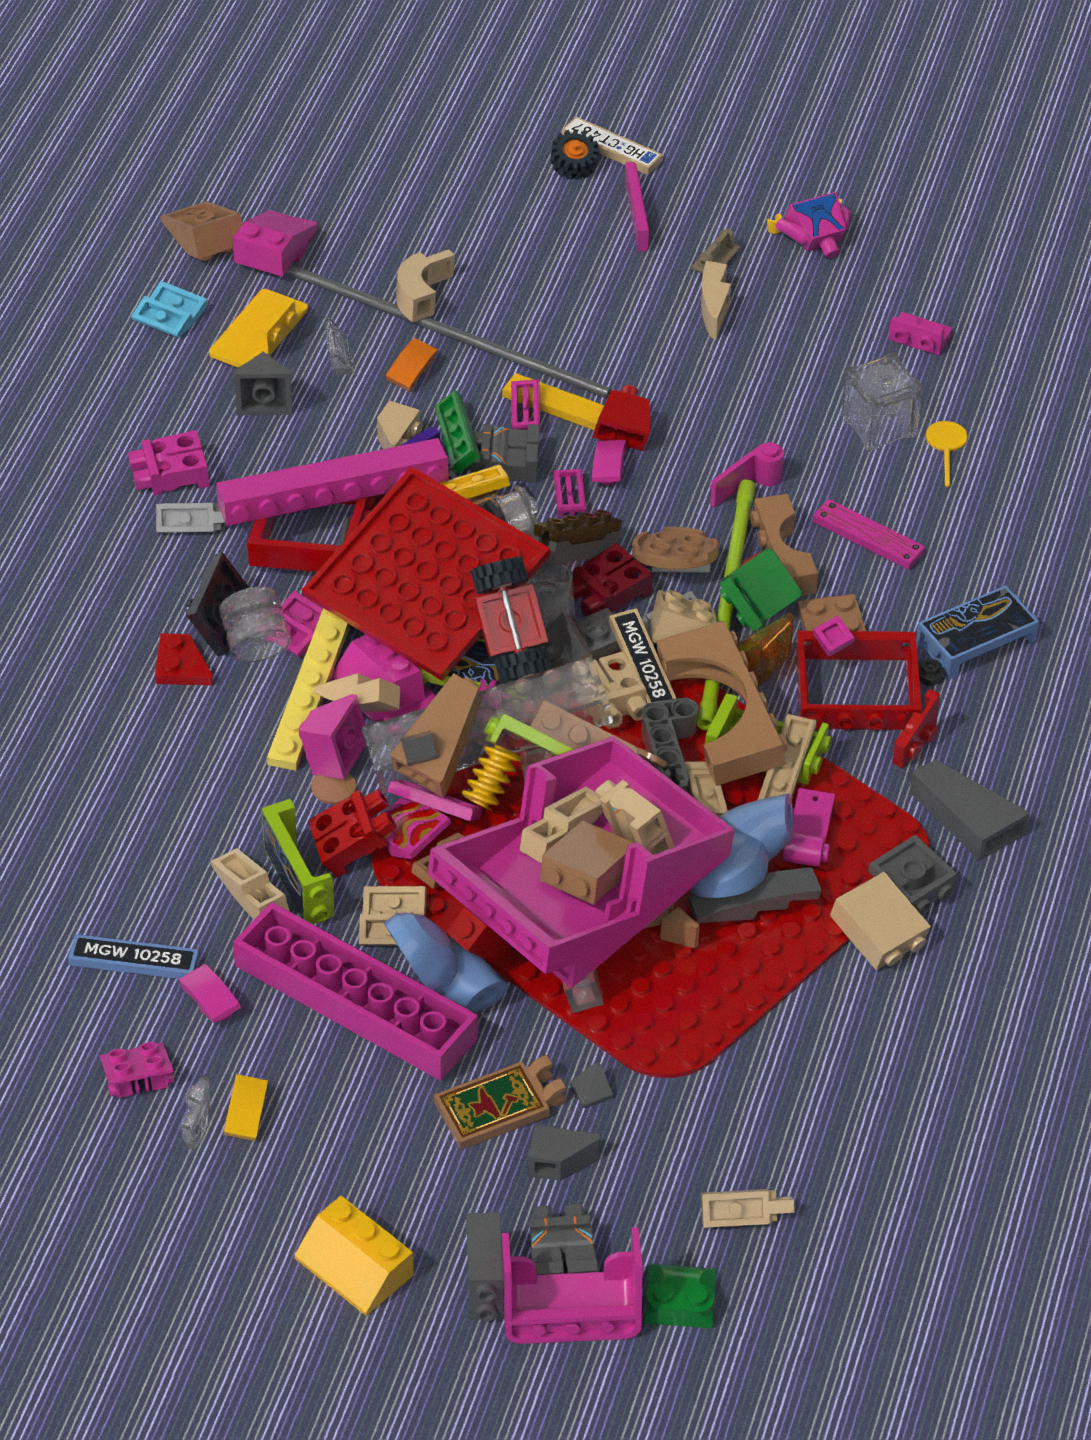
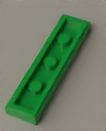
(457, 431)

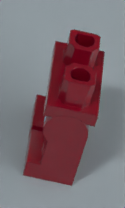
(610, 582)

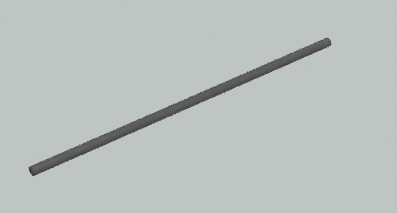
(452, 332)

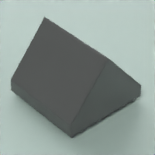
(419, 748)

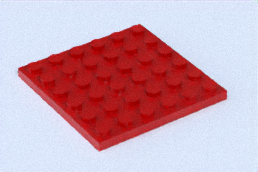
(410, 574)

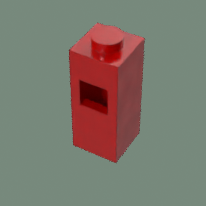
(478, 937)

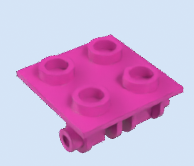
(137, 1063)

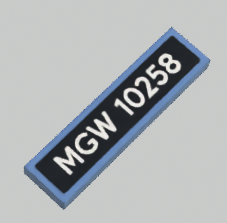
(132, 957)

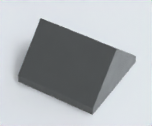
(263, 387)

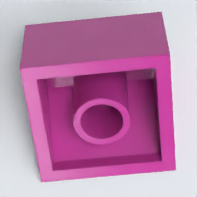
(333, 737)

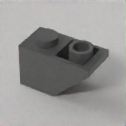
(561, 1152)

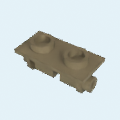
(719, 251)

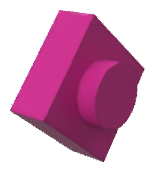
(833, 635)

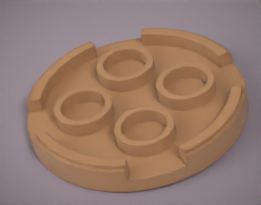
(675, 548)

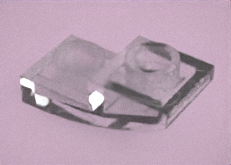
(197, 1118)

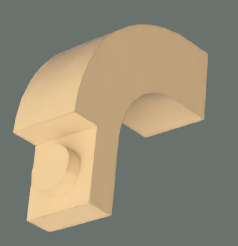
(414, 278)

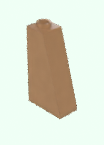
(450, 723)

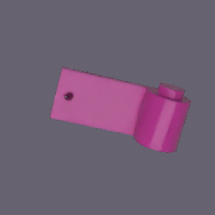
(761, 465)
(810, 828)

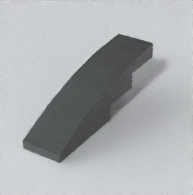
(770, 894)

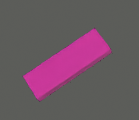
(426, 797)

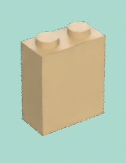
(880, 921)

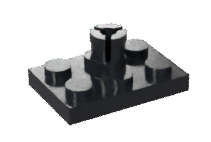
(217, 584)

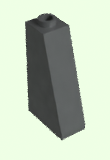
(967, 809)

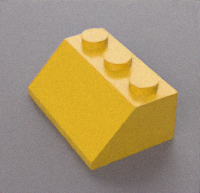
(355, 1256)

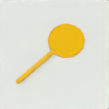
(946, 437)

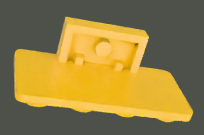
(258, 328)

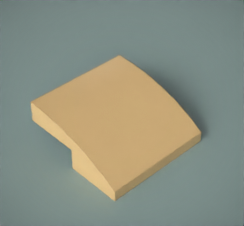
(381, 904)

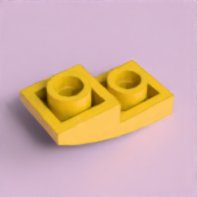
(245, 1107)

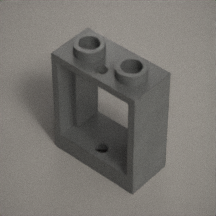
(484, 1266)

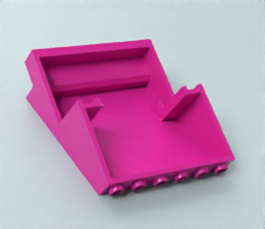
(553, 926)

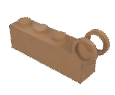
(576, 731)

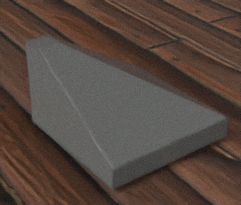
(591, 1086)

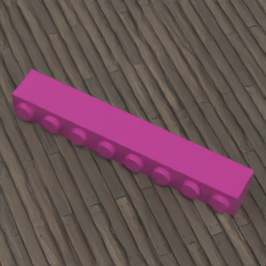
(327, 481)

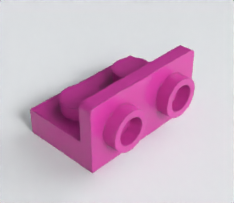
(919, 333)

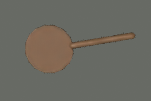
(332, 789)

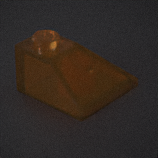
(768, 648)

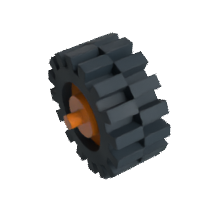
(574, 154)

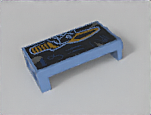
(975, 629)

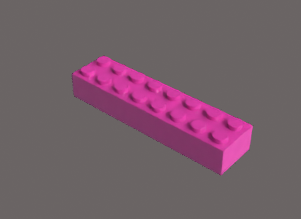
(356, 991)

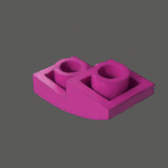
(608, 461)
(210, 993)

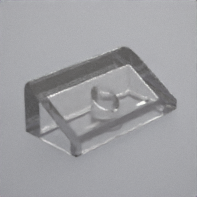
(338, 349)

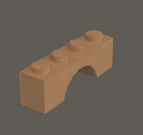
(774, 522)

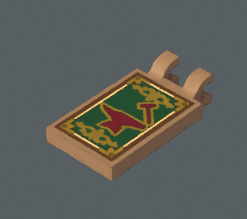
(499, 1102)

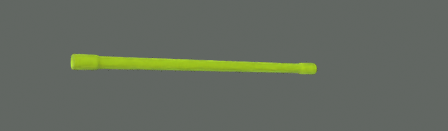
(744, 501)

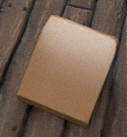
(680, 929)

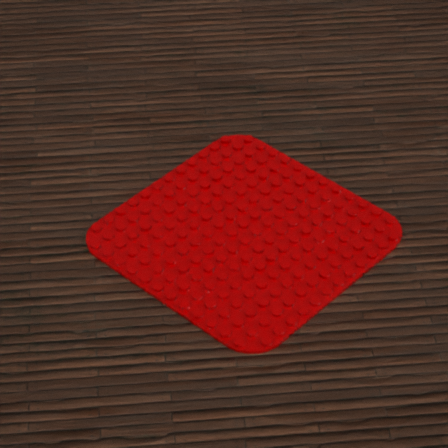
(677, 1004)

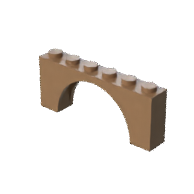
(713, 655)

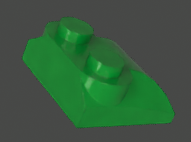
(680, 1296)

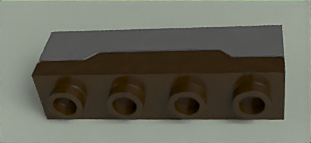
(578, 536)

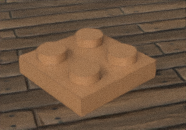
(818, 611)

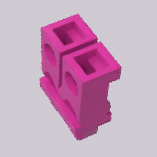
(169, 463)

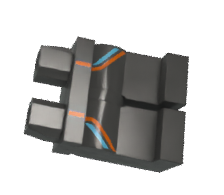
(510, 448)
(562, 1237)

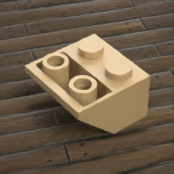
(678, 615)

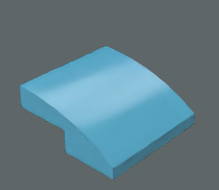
(170, 309)

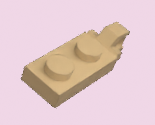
(743, 1207)

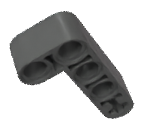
(662, 726)

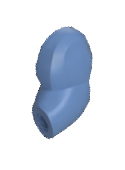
(759, 835)
(444, 963)

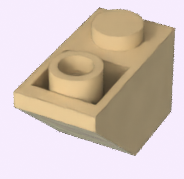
(397, 424)

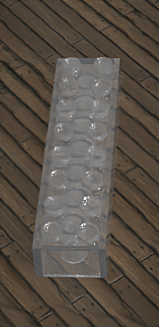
(570, 687)

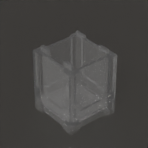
(881, 401)

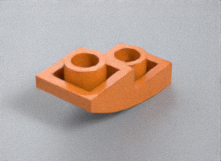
(411, 364)

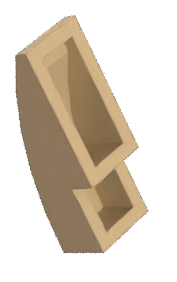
(714, 296)
(372, 694)
(559, 820)
(247, 882)

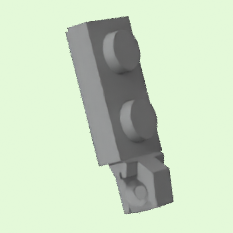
(188, 517)

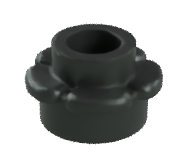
(930, 672)

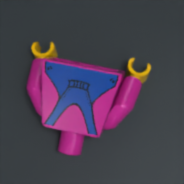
(814, 223)

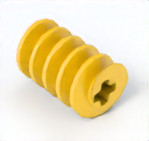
(491, 776)

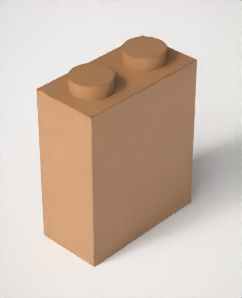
(585, 862)

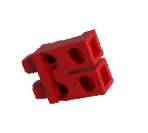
(351, 829)

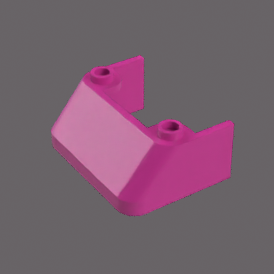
(573, 1304)

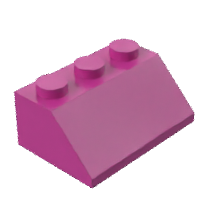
(377, 661)

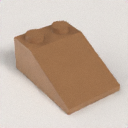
(203, 229)

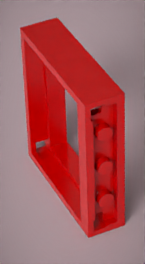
(298, 555)
(866, 646)

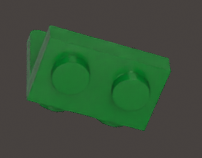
(760, 589)

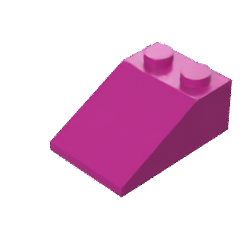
(271, 241)

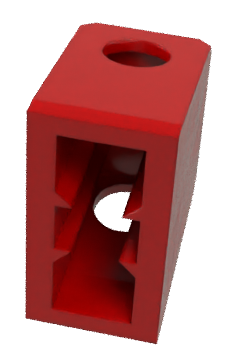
(625, 418)

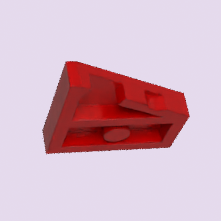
(180, 662)
(919, 731)

